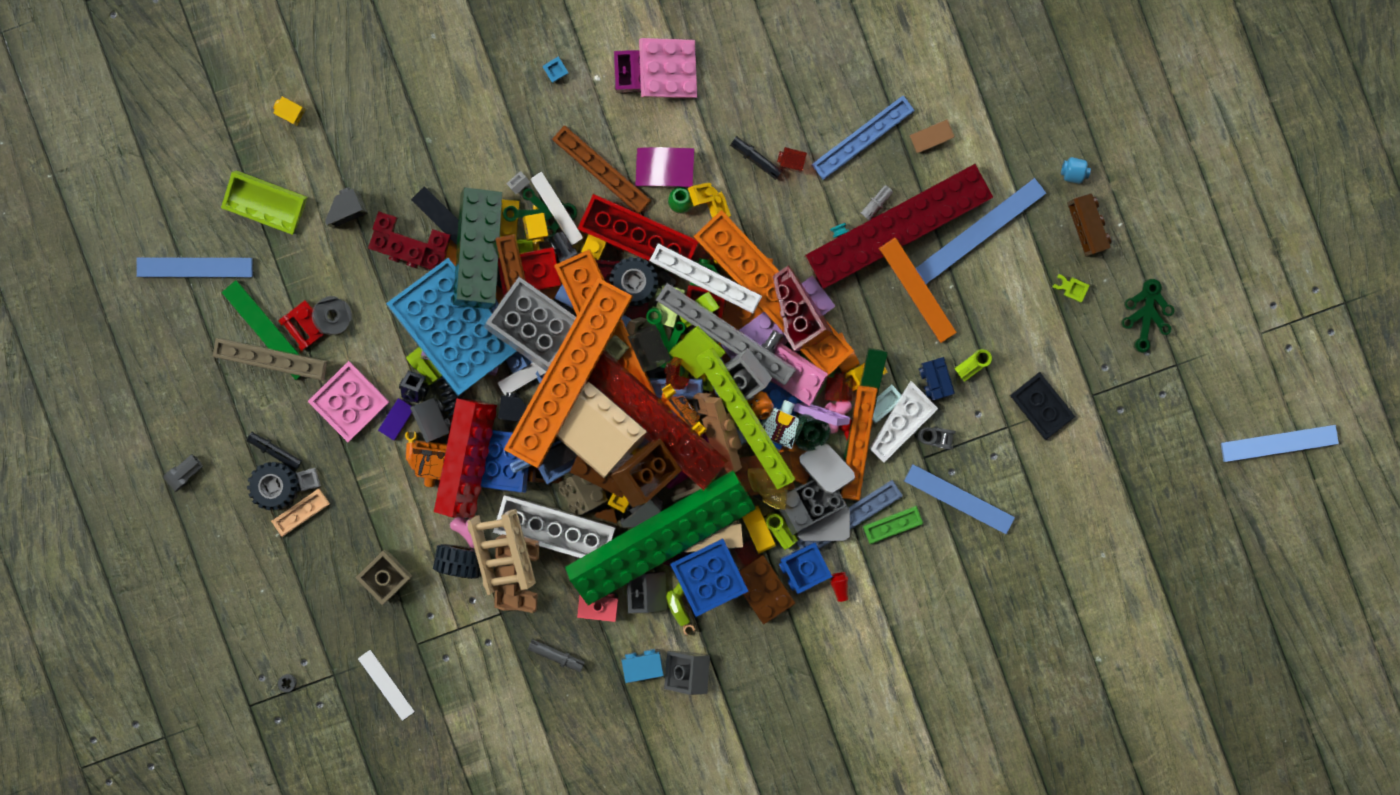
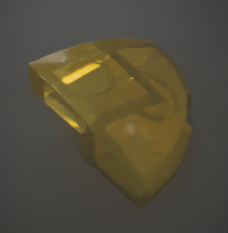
(763, 484)

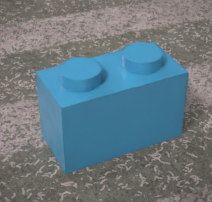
(642, 666)

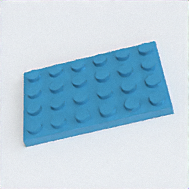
(449, 333)

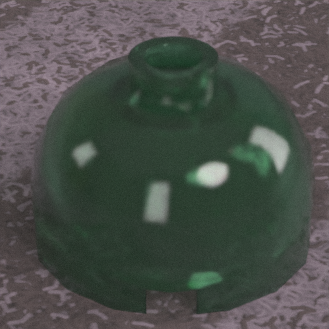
(811, 432)

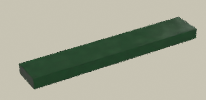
(871, 375)

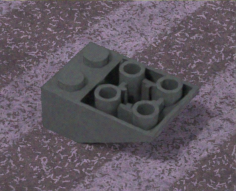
(809, 505)

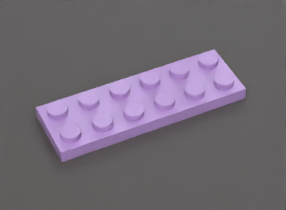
(762, 326)

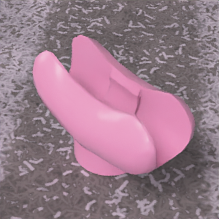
(839, 407)
(461, 526)

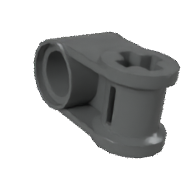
(940, 437)

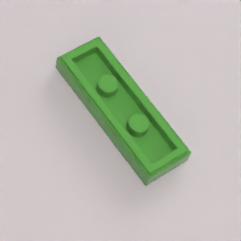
(893, 524)

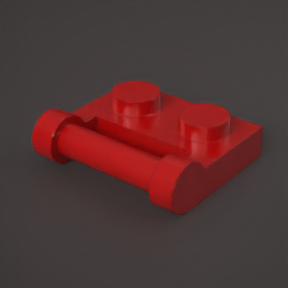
(303, 315)

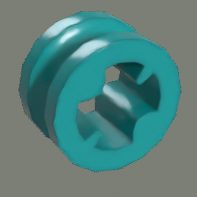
(839, 230)

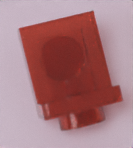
(672, 370)

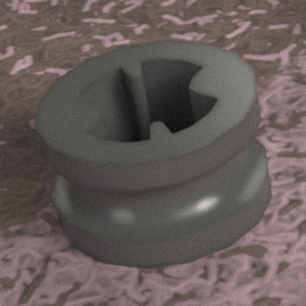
(292, 684)

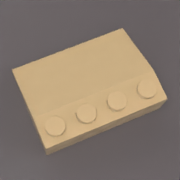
(600, 431)

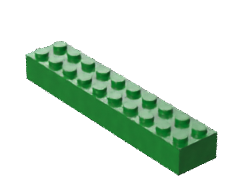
(660, 538)

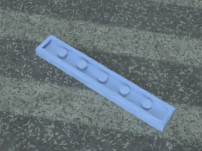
(1279, 443)

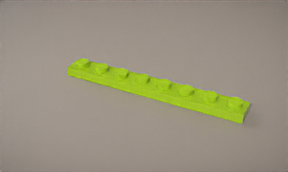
(745, 418)

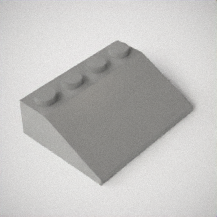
(530, 323)

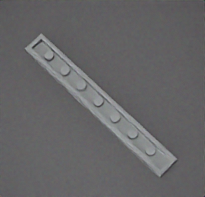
(723, 332)

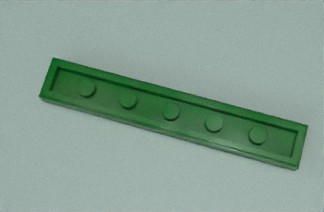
(258, 320)

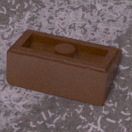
(608, 514)

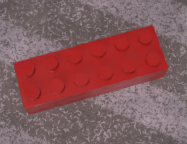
(632, 231)
(465, 458)

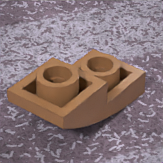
(932, 136)

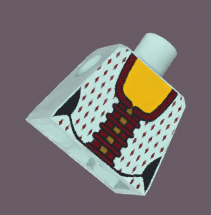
(781, 425)

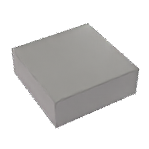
(308, 479)

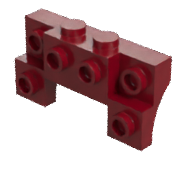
(405, 248)

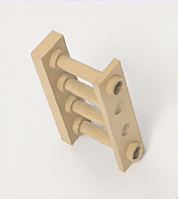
(518, 549)

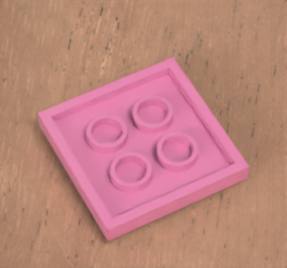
(667, 68)
(348, 401)

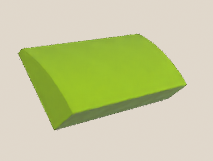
(263, 202)

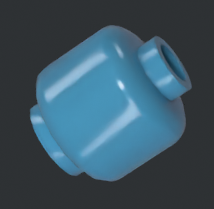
(1075, 170)

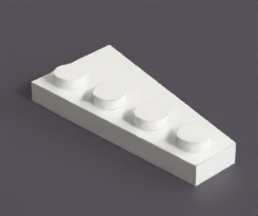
(903, 421)

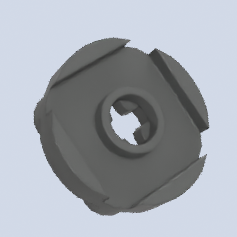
(337, 306)

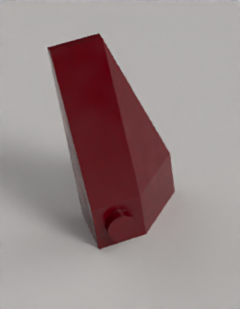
(801, 317)

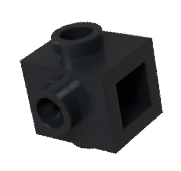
(413, 387)

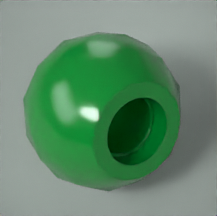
(680, 200)

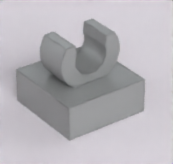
(518, 182)

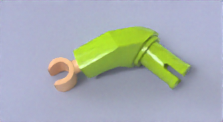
(677, 607)

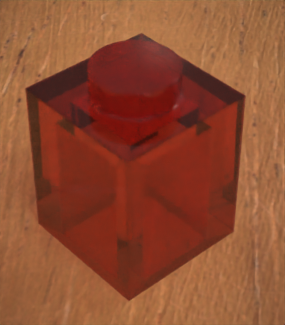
(792, 159)
(839, 388)

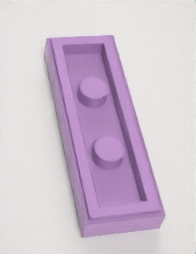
(822, 414)

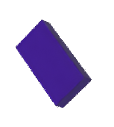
(396, 419)

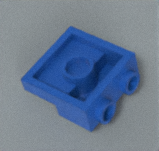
(805, 568)

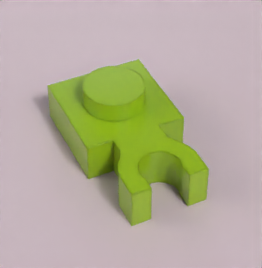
(1073, 289)

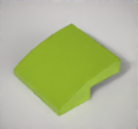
(693, 345)

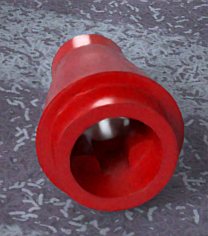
(839, 583)

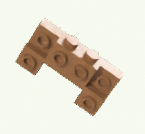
(720, 429)
(510, 595)

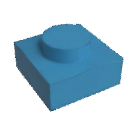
(555, 69)

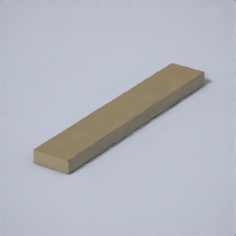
(270, 358)

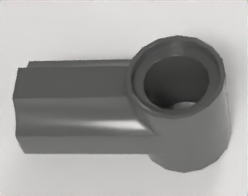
(179, 475)

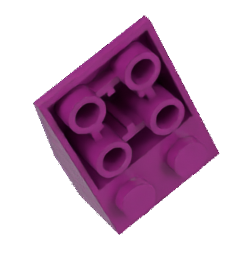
(627, 71)

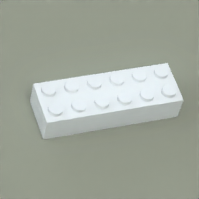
(557, 528)

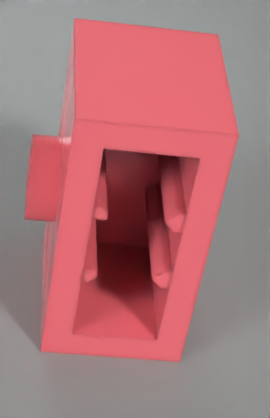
(603, 609)

